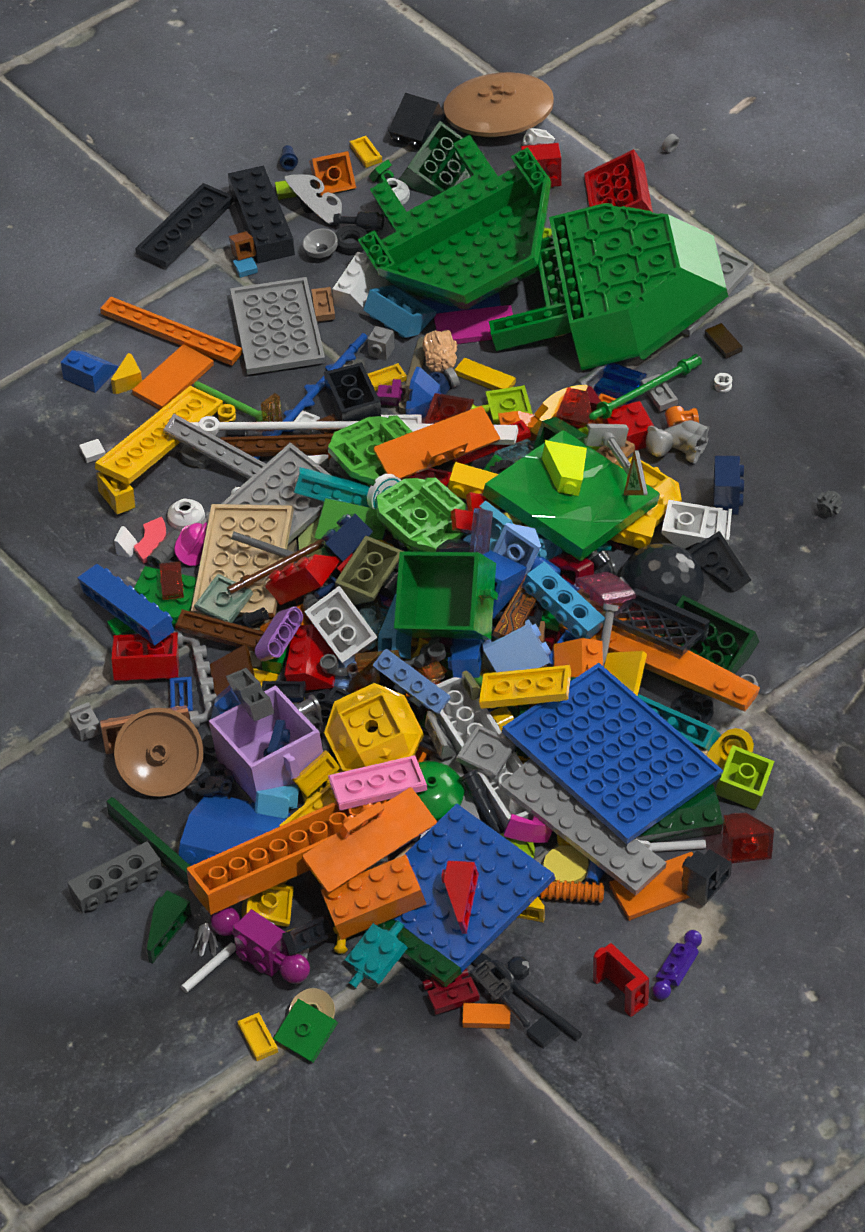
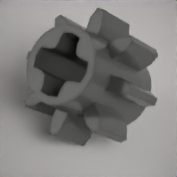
(829, 503)

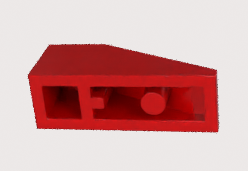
(461, 883)

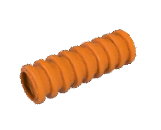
(574, 891)

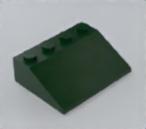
(436, 163)
(727, 641)
(693, 819)

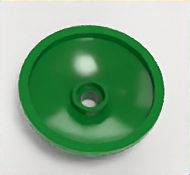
(444, 792)

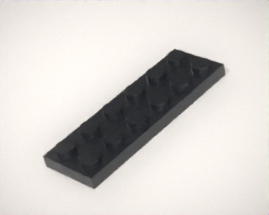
(184, 225)

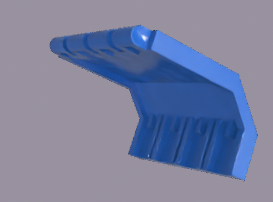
(221, 825)

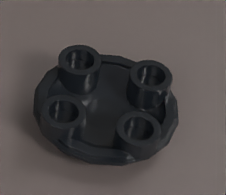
(694, 705)

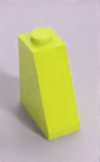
(565, 466)

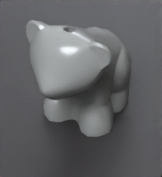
(687, 437)

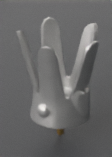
(206, 934)

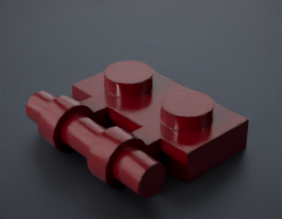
(453, 995)

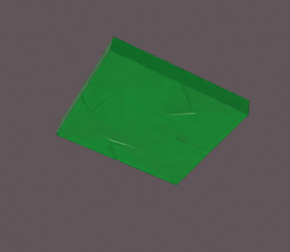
(570, 521)

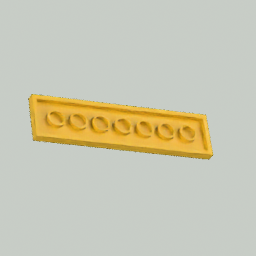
(149, 442)

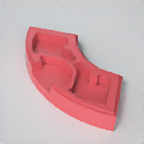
(154, 533)

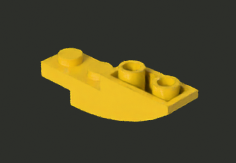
(551, 406)

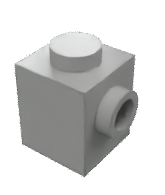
(381, 343)

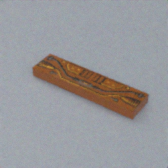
(515, 613)

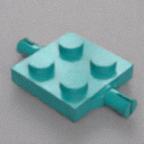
(376, 953)

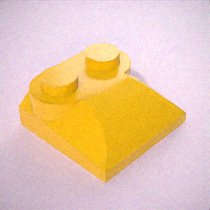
(272, 904)

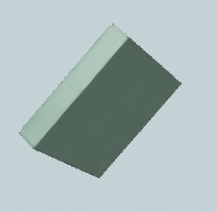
(219, 603)

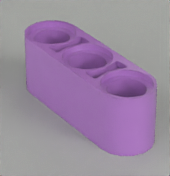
(279, 634)

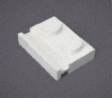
(718, 521)

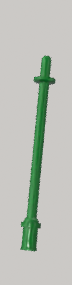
(683, 366)

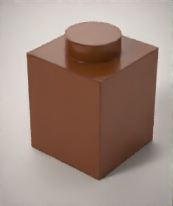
(242, 245)

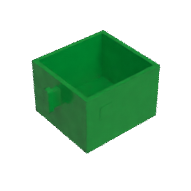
(445, 595)

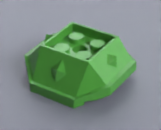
(355, 444)
(419, 513)

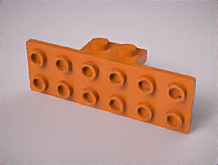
(437, 443)
(368, 838)

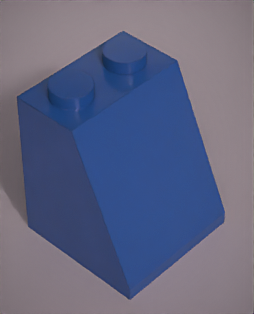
(507, 579)

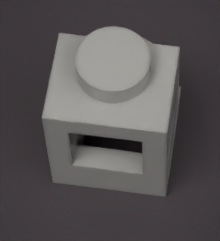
(84, 721)

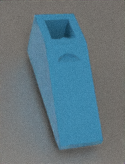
(393, 639)

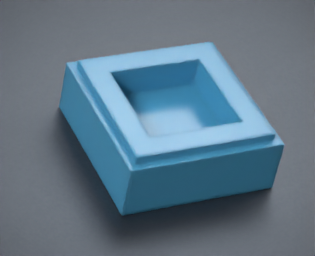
(245, 266)

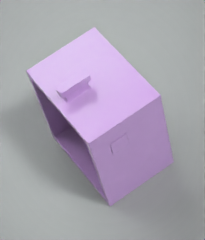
(241, 745)

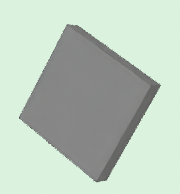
(486, 752)

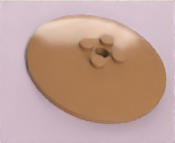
(498, 104)

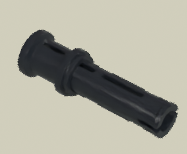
(477, 792)

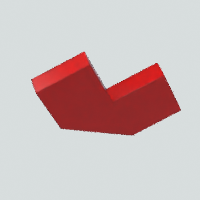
(463, 519)

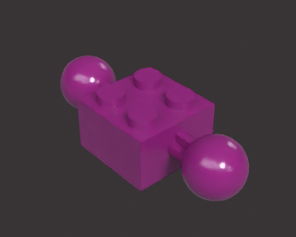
(261, 944)

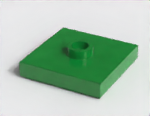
(305, 1030)

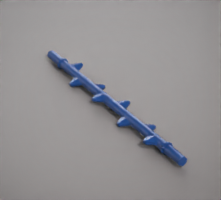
(313, 390)

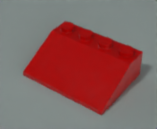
(619, 183)

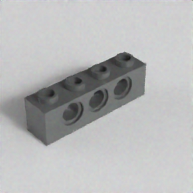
(115, 877)

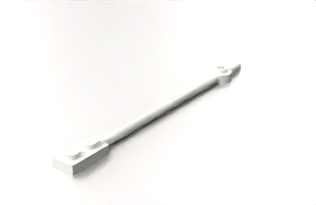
(213, 426)

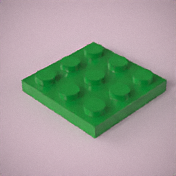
(150, 586)

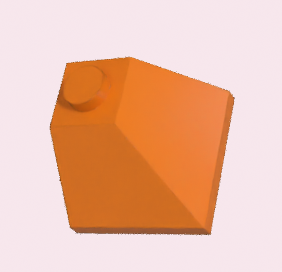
(334, 172)

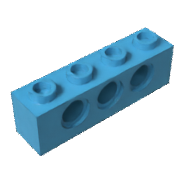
(563, 602)

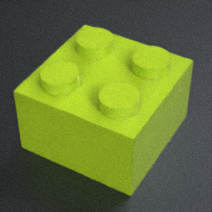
(744, 777)

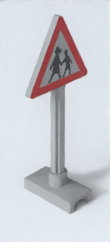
(614, 437)

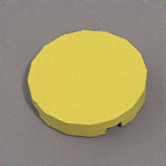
(567, 864)

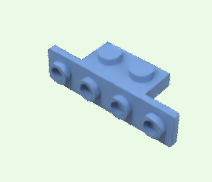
(411, 682)

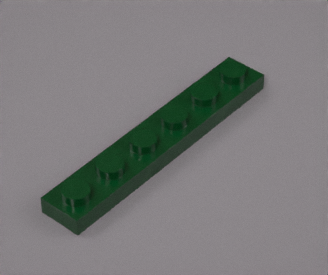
(425, 956)

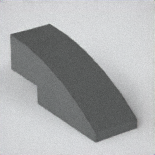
(250, 694)

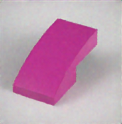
(527, 830)

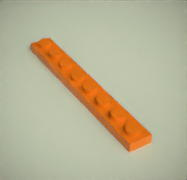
(171, 330)

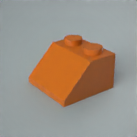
(579, 654)

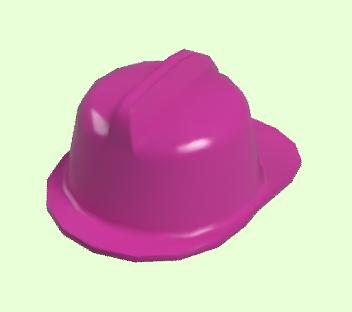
(190, 544)

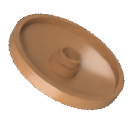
(158, 752)

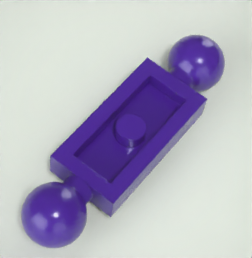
(677, 964)

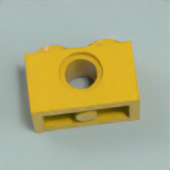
(116, 493)

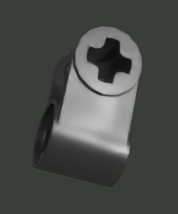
(312, 711)

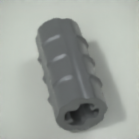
(164, 550)

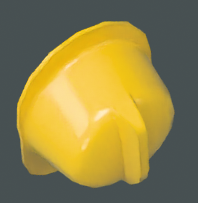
(721, 748)

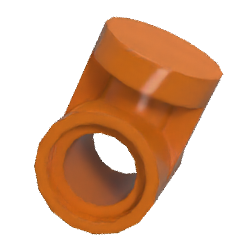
(677, 415)

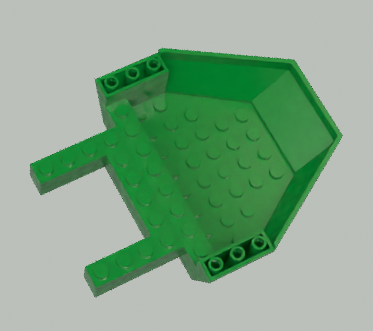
(467, 237)
(618, 284)

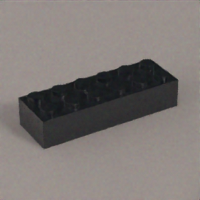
(261, 214)

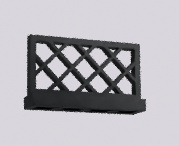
(661, 614)

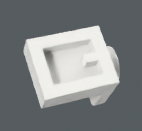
(537, 136)

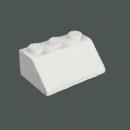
(355, 283)
(341, 625)

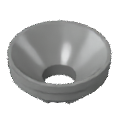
(320, 239)

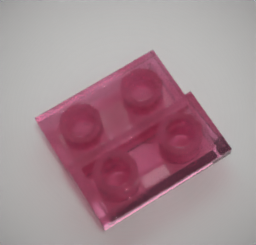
(605, 588)

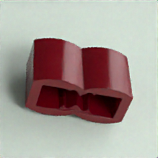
(571, 567)

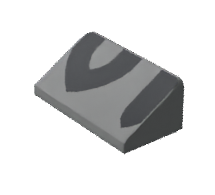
(439, 736)

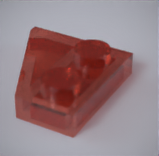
(575, 408)

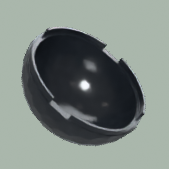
(664, 572)

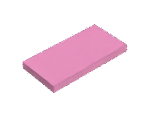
(376, 782)

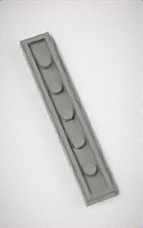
(212, 447)

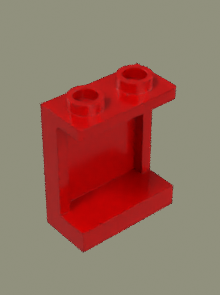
(614, 965)

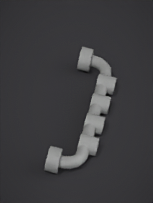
(205, 684)

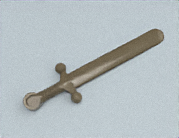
(417, 361)

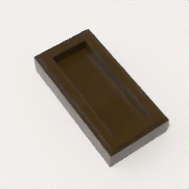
(723, 340)

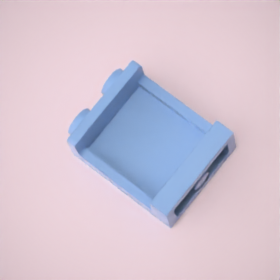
(518, 650)

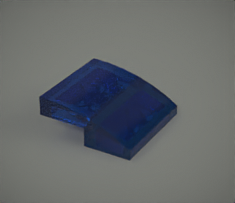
(618, 381)

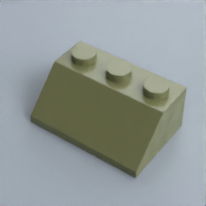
(367, 570)

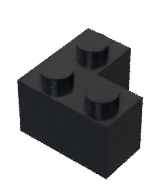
(704, 875)

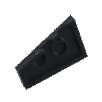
(720, 561)

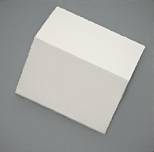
(685, 523)

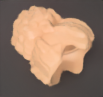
(439, 350)

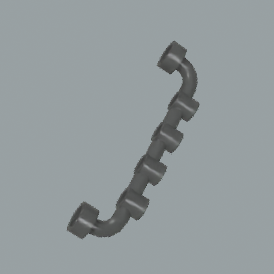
(330, 664)

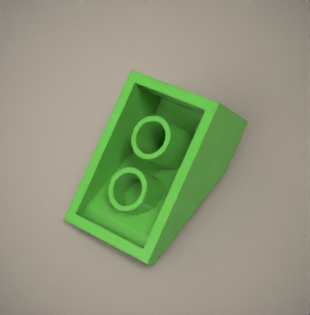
(334, 510)

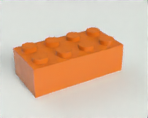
(374, 897)

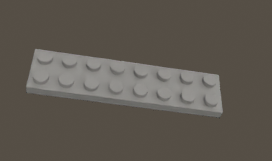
(547, 800)

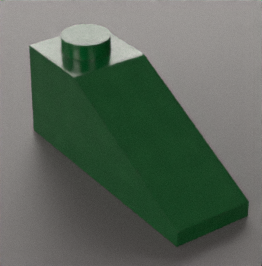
(168, 917)

